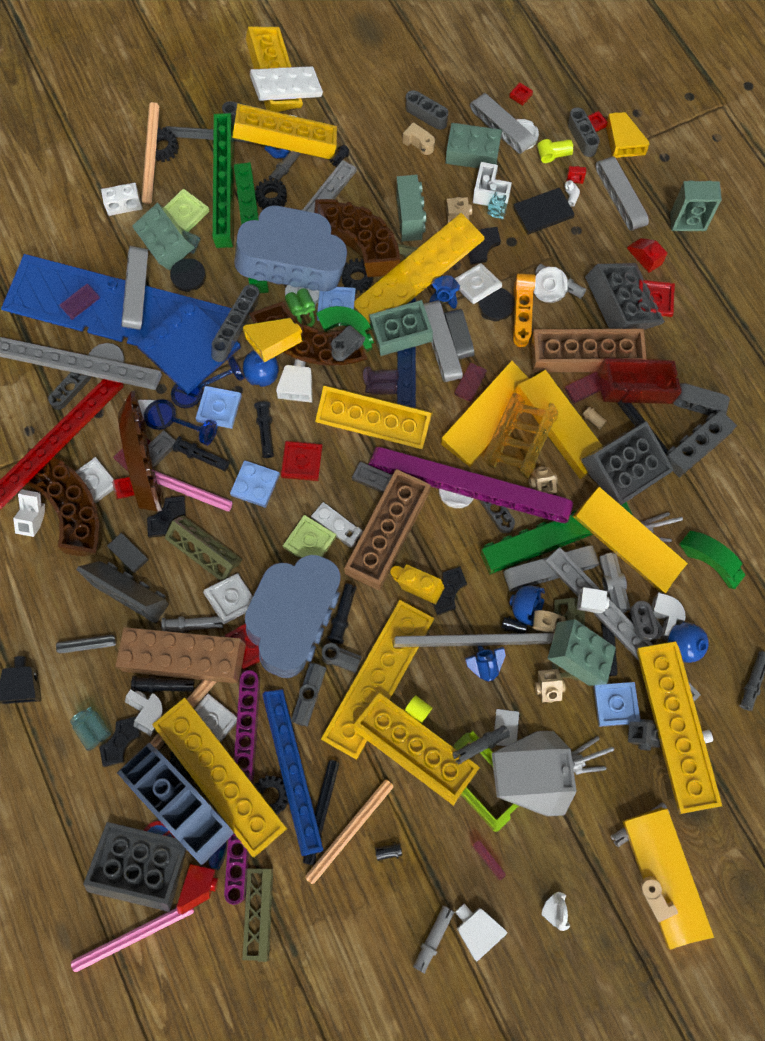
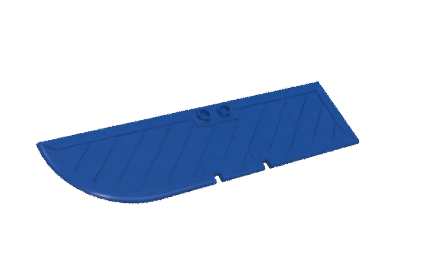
(45, 284)

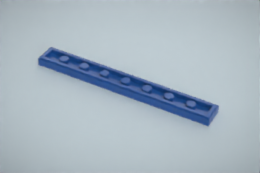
(292, 773)

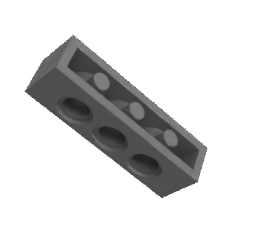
(719, 423)

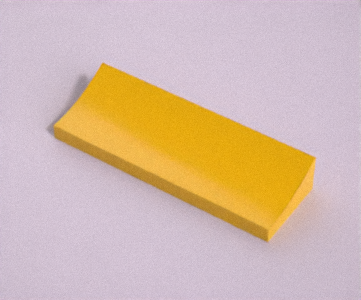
(267, 52)
(285, 131)
(373, 417)
(477, 426)
(569, 431)
(630, 540)
(415, 748)
(662, 857)

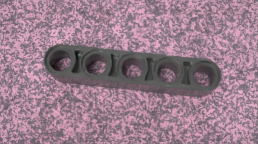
(234, 323)

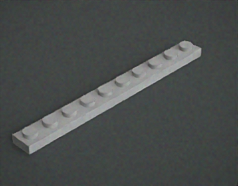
(79, 363)
(611, 617)

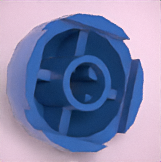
(258, 371)
(526, 602)
(691, 641)

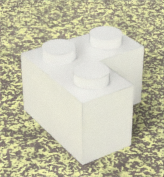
(487, 185)

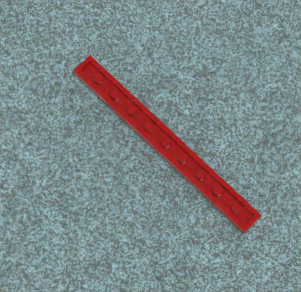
(56, 439)

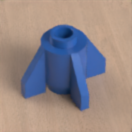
(445, 290)
(486, 663)

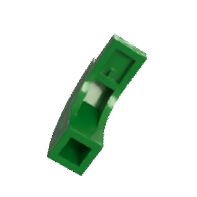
(345, 316)
(715, 554)

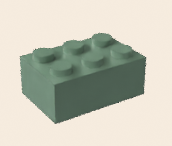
(472, 145)
(695, 205)
(410, 207)
(163, 236)
(401, 328)
(582, 652)

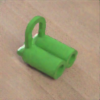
(301, 304)

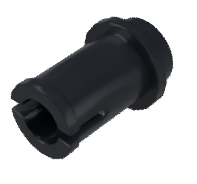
(341, 153)
(513, 625)
(389, 851)

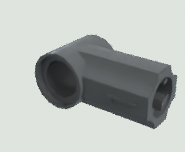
(343, 658)

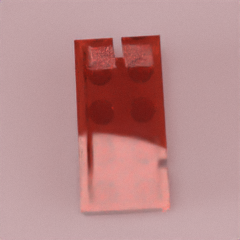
(639, 381)

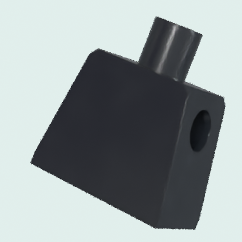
(19, 683)

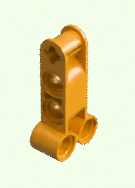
(523, 291)

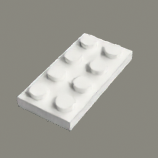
(286, 83)

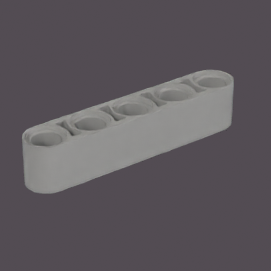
(496, 117)
(622, 193)
(134, 287)
(442, 343)
(539, 572)

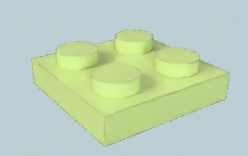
(186, 210)
(309, 539)

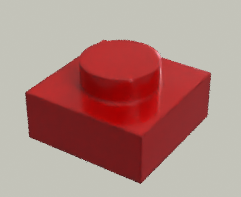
(521, 94)
(598, 121)
(576, 174)
(123, 488)

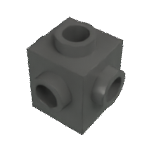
(643, 734)

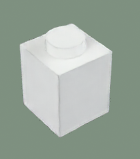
(592, 600)

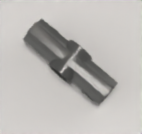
(305, 707)

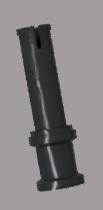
(264, 420)
(192, 451)
(340, 623)
(152, 684)

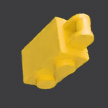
(418, 583)

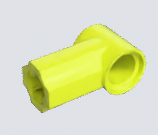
(550, 150)
(418, 709)

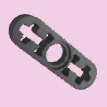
(83, 380)
(498, 522)

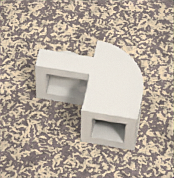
(30, 515)
(670, 611)
(149, 709)

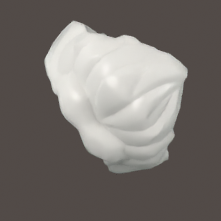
(556, 911)

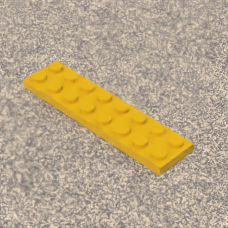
(421, 267)
(379, 674)
(678, 728)
(219, 777)

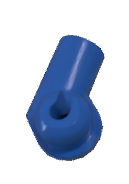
(276, 153)

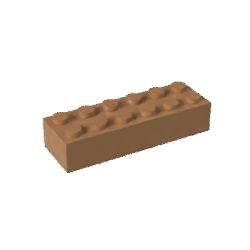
(584, 348)
(387, 530)
(181, 655)

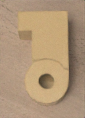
(419, 138)
(546, 621)
(652, 891)

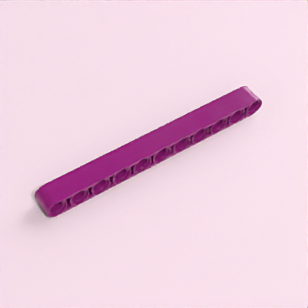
(474, 485)
(240, 753)

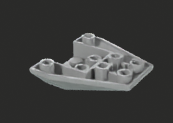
(536, 773)

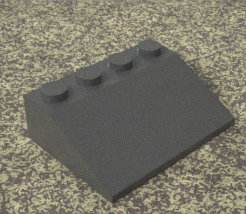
(618, 296)
(628, 463)
(125, 590)
(136, 867)

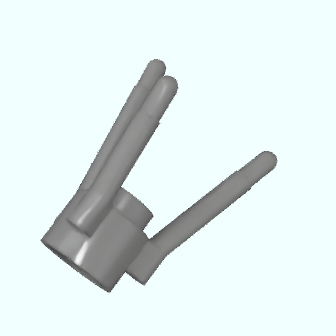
(648, 523)
(579, 760)

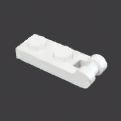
(337, 524)

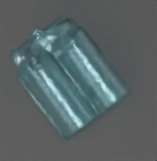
(89, 728)

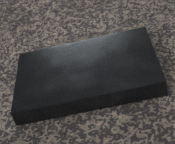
(543, 211)

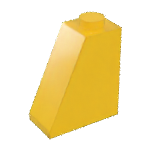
(625, 136)
(272, 337)

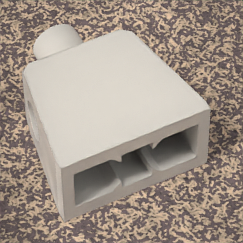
(296, 383)
(478, 931)

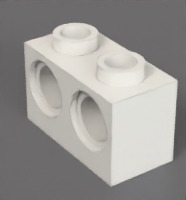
(121, 199)

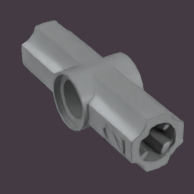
(614, 581)

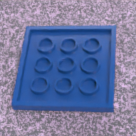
(184, 345)

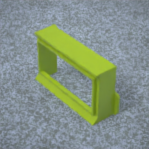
(494, 824)

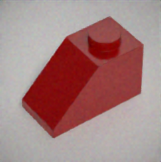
(648, 253)
(196, 888)

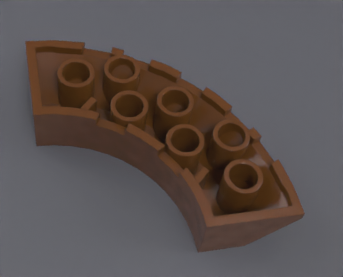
(363, 233)
(315, 344)
(137, 455)
(73, 505)

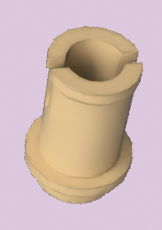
(594, 417)

